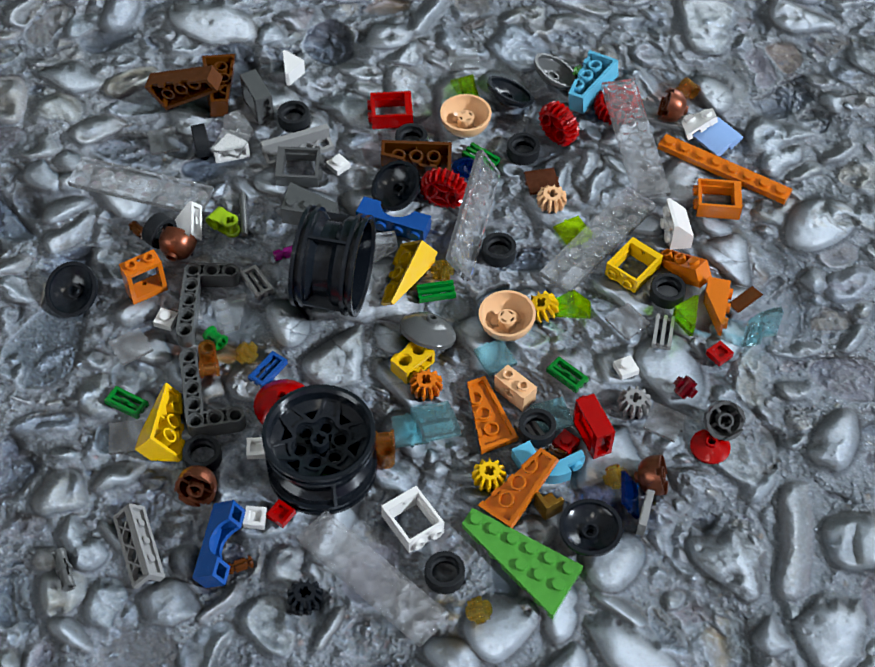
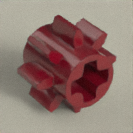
(685, 387)

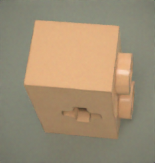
(515, 388)

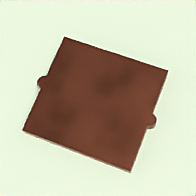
(540, 178)

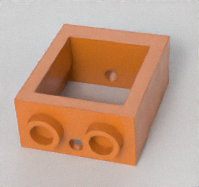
(718, 187)
(148, 287)

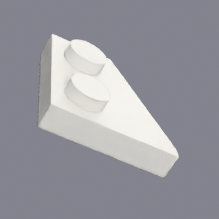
(699, 121)

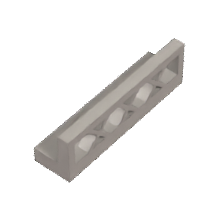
(305, 138)
(142, 541)

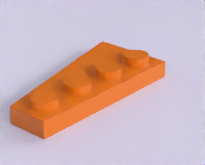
(489, 417)
(515, 495)

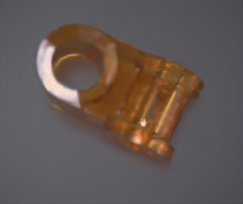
(208, 362)
(385, 446)

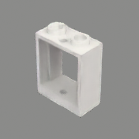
(404, 502)

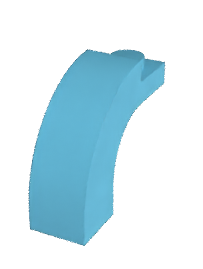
(563, 469)

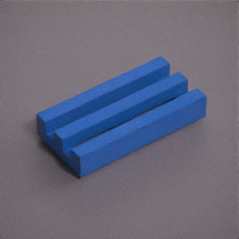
(270, 372)

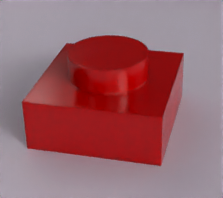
(719, 353)
(566, 441)
(281, 513)

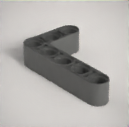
(194, 278)
(204, 419)

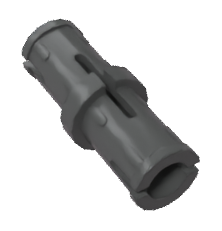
(64, 569)

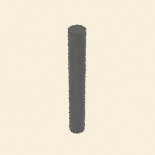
(243, 215)

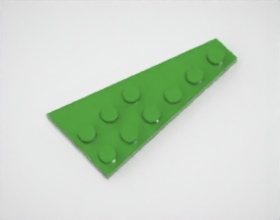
(530, 564)

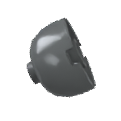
(724, 420)

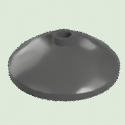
(554, 71)
(428, 330)

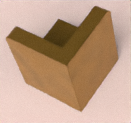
(548, 505)

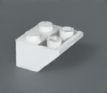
(676, 226)

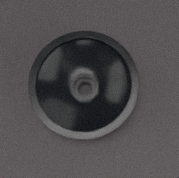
(509, 92)
(391, 180)
(63, 287)
(590, 517)

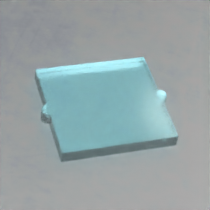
(494, 356)
(559, 410)
(405, 431)

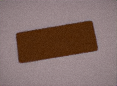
(745, 299)

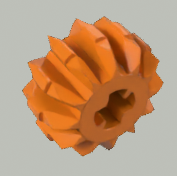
(426, 384)

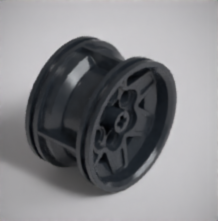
(332, 261)
(310, 414)

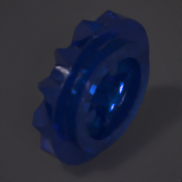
(458, 166)

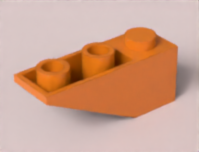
(689, 268)
(716, 302)

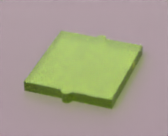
(569, 229)

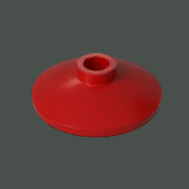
(708, 452)

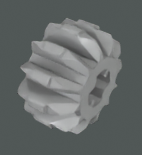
(634, 402)

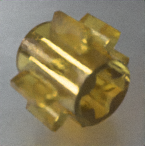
(442, 270)
(246, 352)
(613, 476)
(478, 610)

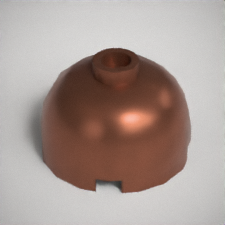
(672, 106)
(176, 244)
(652, 475)
(196, 485)

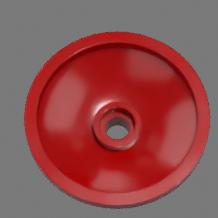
(270, 394)

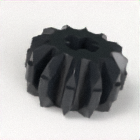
(308, 589)

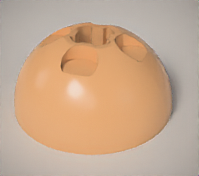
(465, 115)
(507, 315)

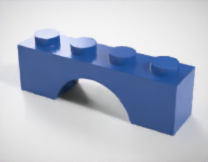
(413, 226)
(223, 522)

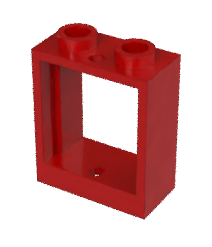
(390, 99)
(593, 426)

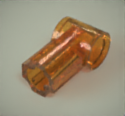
(688, 88)

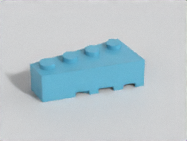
(595, 71)

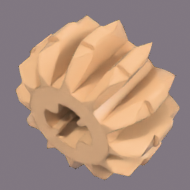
(551, 198)

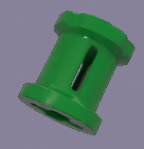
(219, 339)

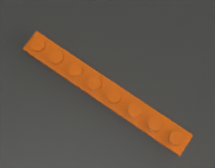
(725, 168)

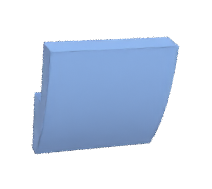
(718, 138)

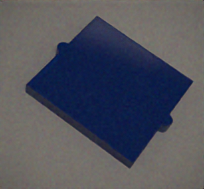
(629, 494)

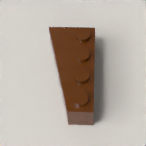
(225, 65)
(183, 85)
(421, 154)

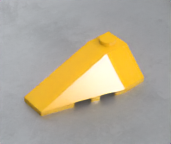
(410, 263)
(163, 429)

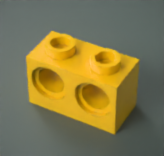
(412, 361)

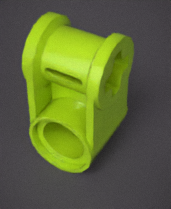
(224, 222)

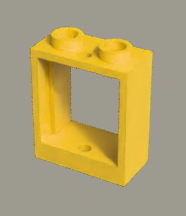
(640, 252)

